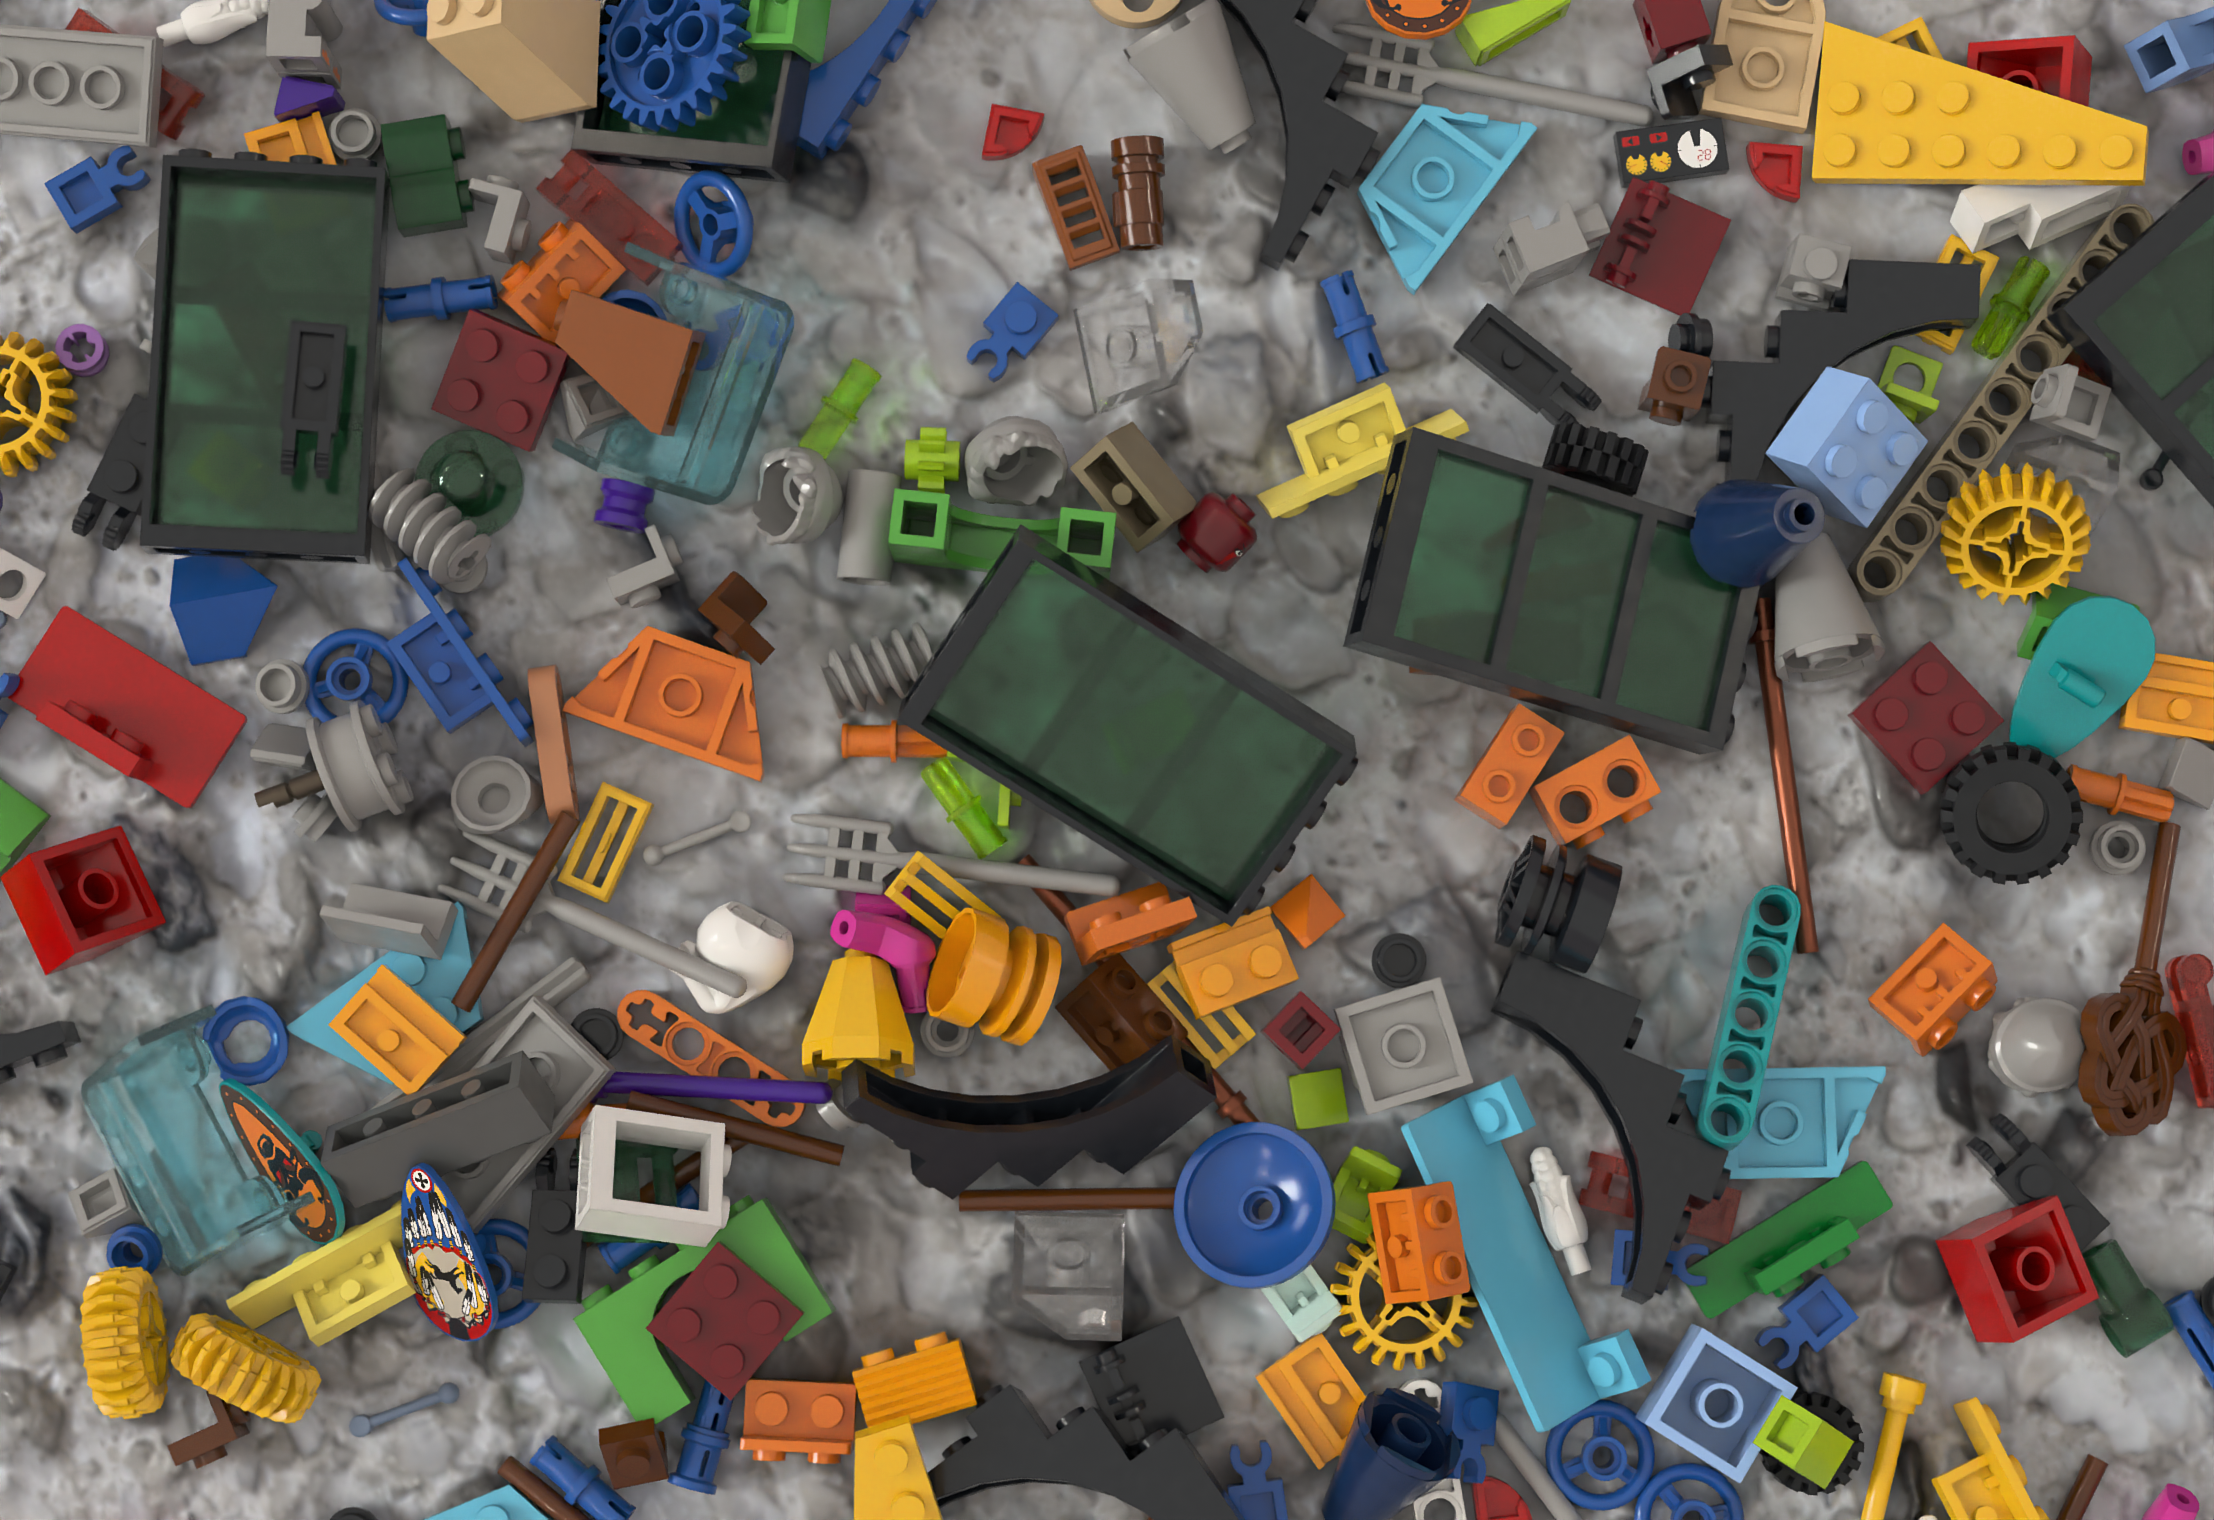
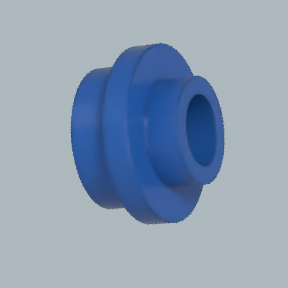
(120, 1253)

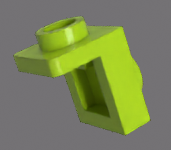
(1360, 1174)

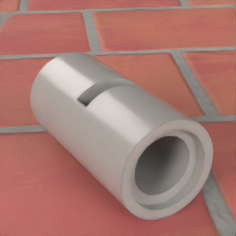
(866, 527)

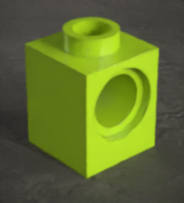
(1803, 1442)

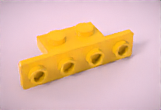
(1992, 1481)

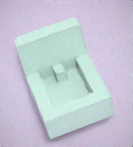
(1304, 1304)

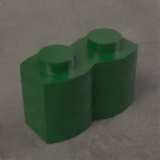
(425, 175)

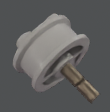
(351, 767)

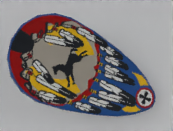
(445, 1258)

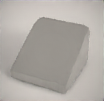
(283, 747)
(2190, 773)

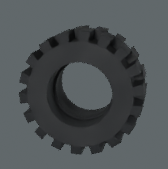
(2014, 860)

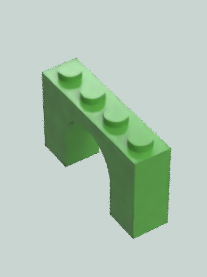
(938, 534)
(618, 1320)

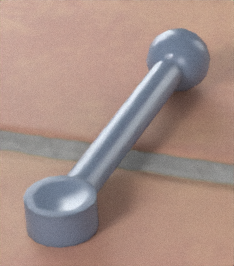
(363, 1424)

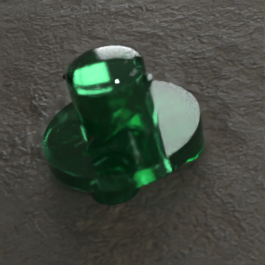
(476, 476)

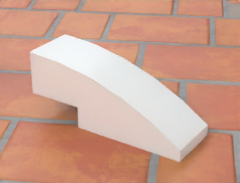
(2032, 211)

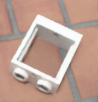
(602, 1214)

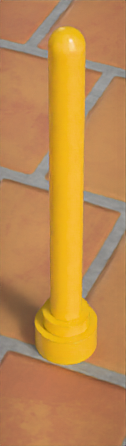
(1900, 1399)

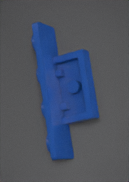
(445, 667)

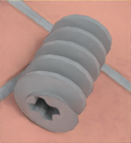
(427, 528)
(876, 670)

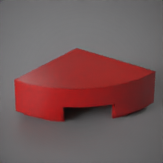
(1010, 131)
(1777, 168)
(1498, 1501)

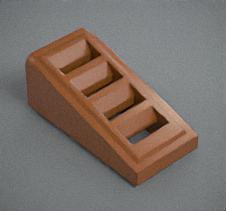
(1060, 163)

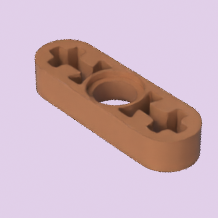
(553, 742)

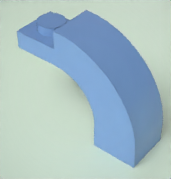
(2174, 51)

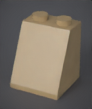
(522, 53)

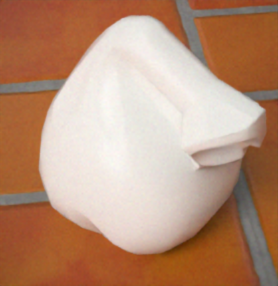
(742, 944)

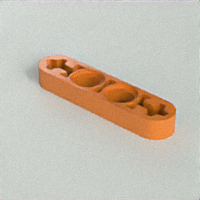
(714, 1054)

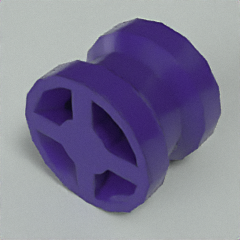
(624, 505)

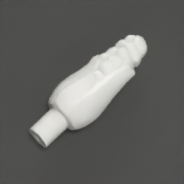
(212, 20)
(1559, 1210)

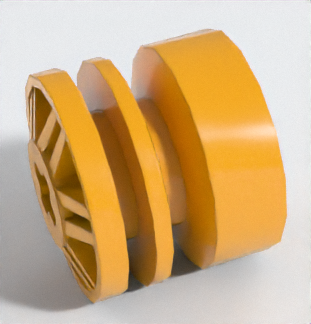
(993, 976)

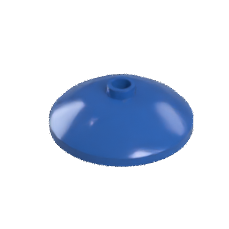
(1222, 1196)

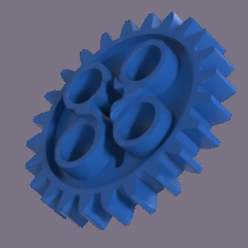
(670, 58)

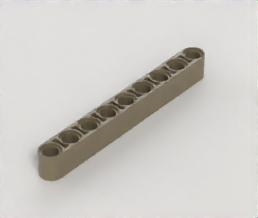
(1981, 421)

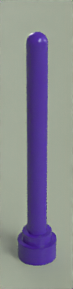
(717, 1088)

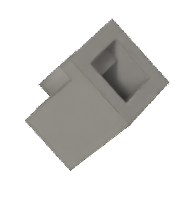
(1812, 271)

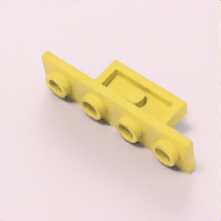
(1346, 446)
(336, 1283)

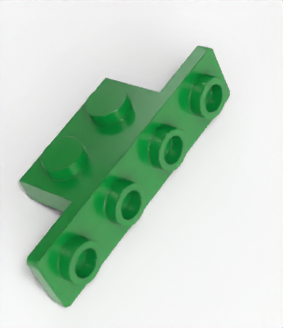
(1791, 1241)

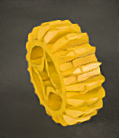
(15, 387)
(2041, 551)
(1387, 1315)
(125, 1342)
(245, 1368)

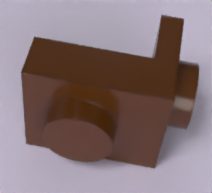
(1675, 386)
(731, 611)
(209, 1443)
(634, 1453)

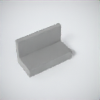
(392, 921)

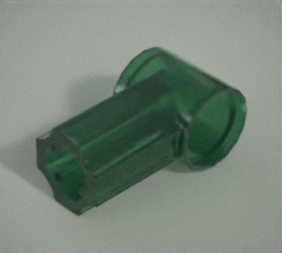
(2129, 1311)

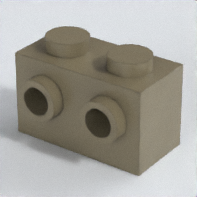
(1135, 484)

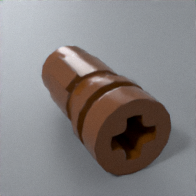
(1139, 198)

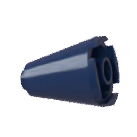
(1753, 530)
(1389, 1458)

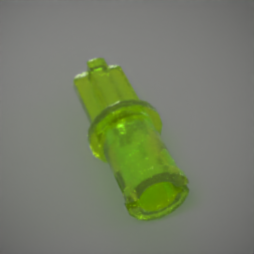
(2010, 307)
(840, 408)
(963, 807)

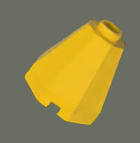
(858, 1020)

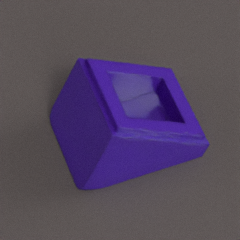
(302, 97)

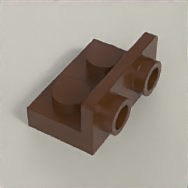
(1118, 1014)

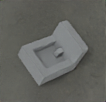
(509, 226)
(2069, 402)
(643, 582)

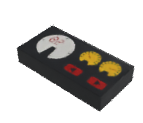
(1671, 152)

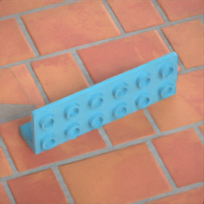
(1511, 1263)

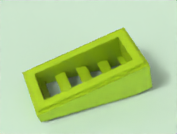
(1502, 27)

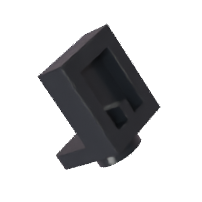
(1683, 73)

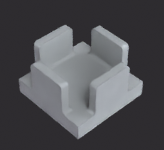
(1402, 1046)

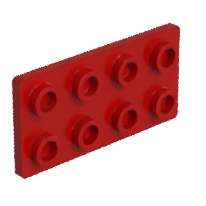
(127, 708)

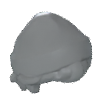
(1015, 462)
(796, 496)
(2036, 1045)

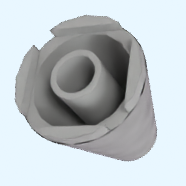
(1198, 75)
(1821, 617)

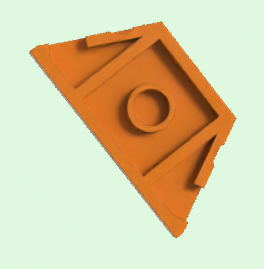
(678, 700)

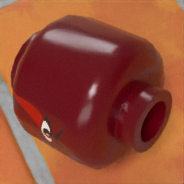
(1217, 532)

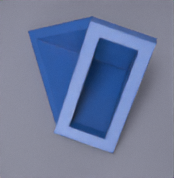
(218, 606)

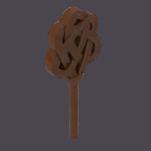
(2127, 1038)

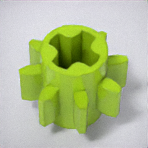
(932, 460)

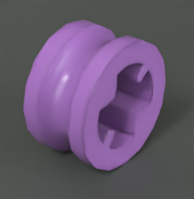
(93, 364)

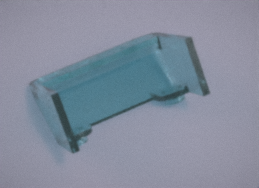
(726, 394)
(176, 1152)

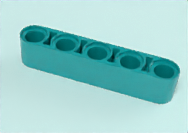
(1763, 997)

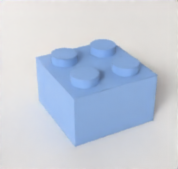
(1847, 446)
(1713, 1401)

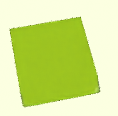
(1317, 1099)

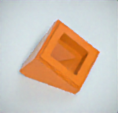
(1307, 912)

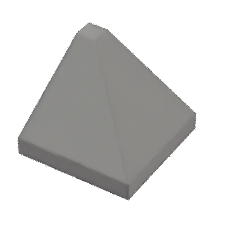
(588, 406)
(104, 1205)

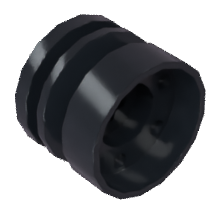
(1558, 904)

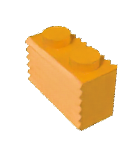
(916, 1383)

